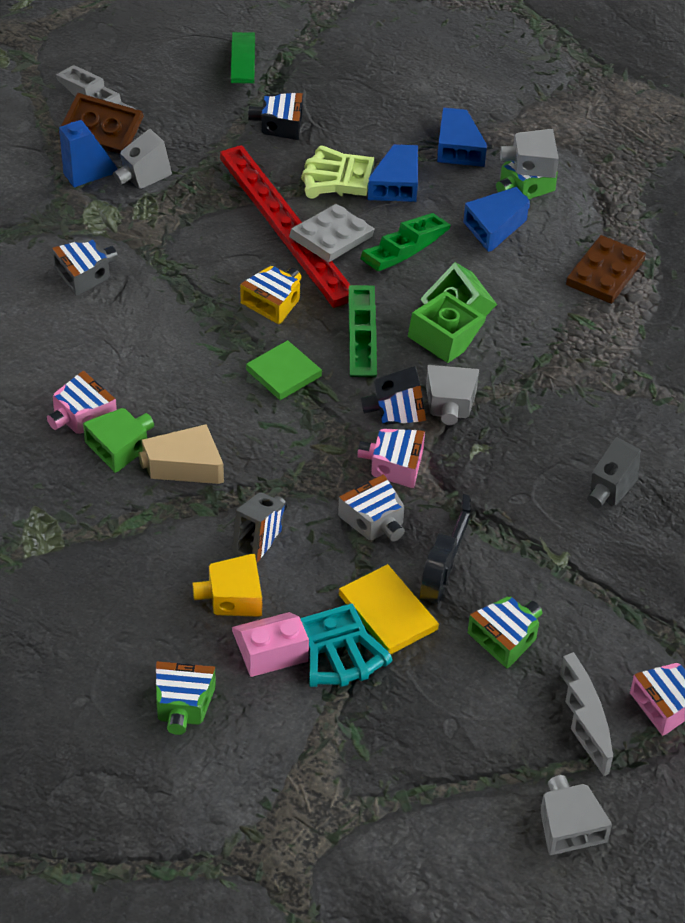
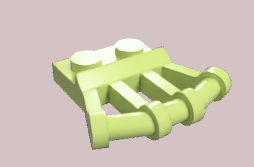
(338, 174)

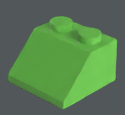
(464, 286)
(445, 326)

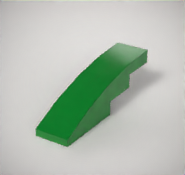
(243, 57)
(408, 241)
(362, 331)

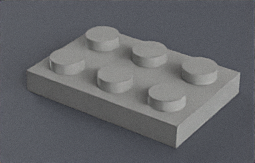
(332, 232)

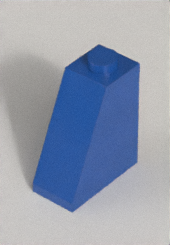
(460, 139)
(83, 155)
(396, 175)
(496, 216)

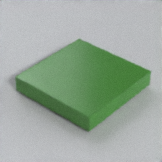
(283, 370)

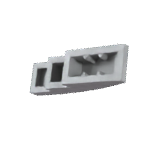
(84, 82)
(589, 718)

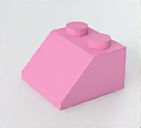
(272, 643)

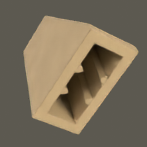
(183, 456)

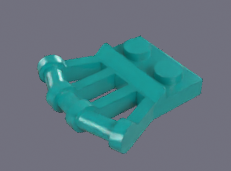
(339, 629)

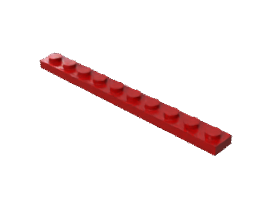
(282, 220)

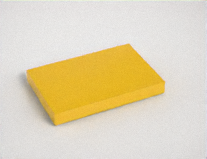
(389, 609)

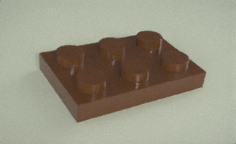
(109, 122)
(605, 269)

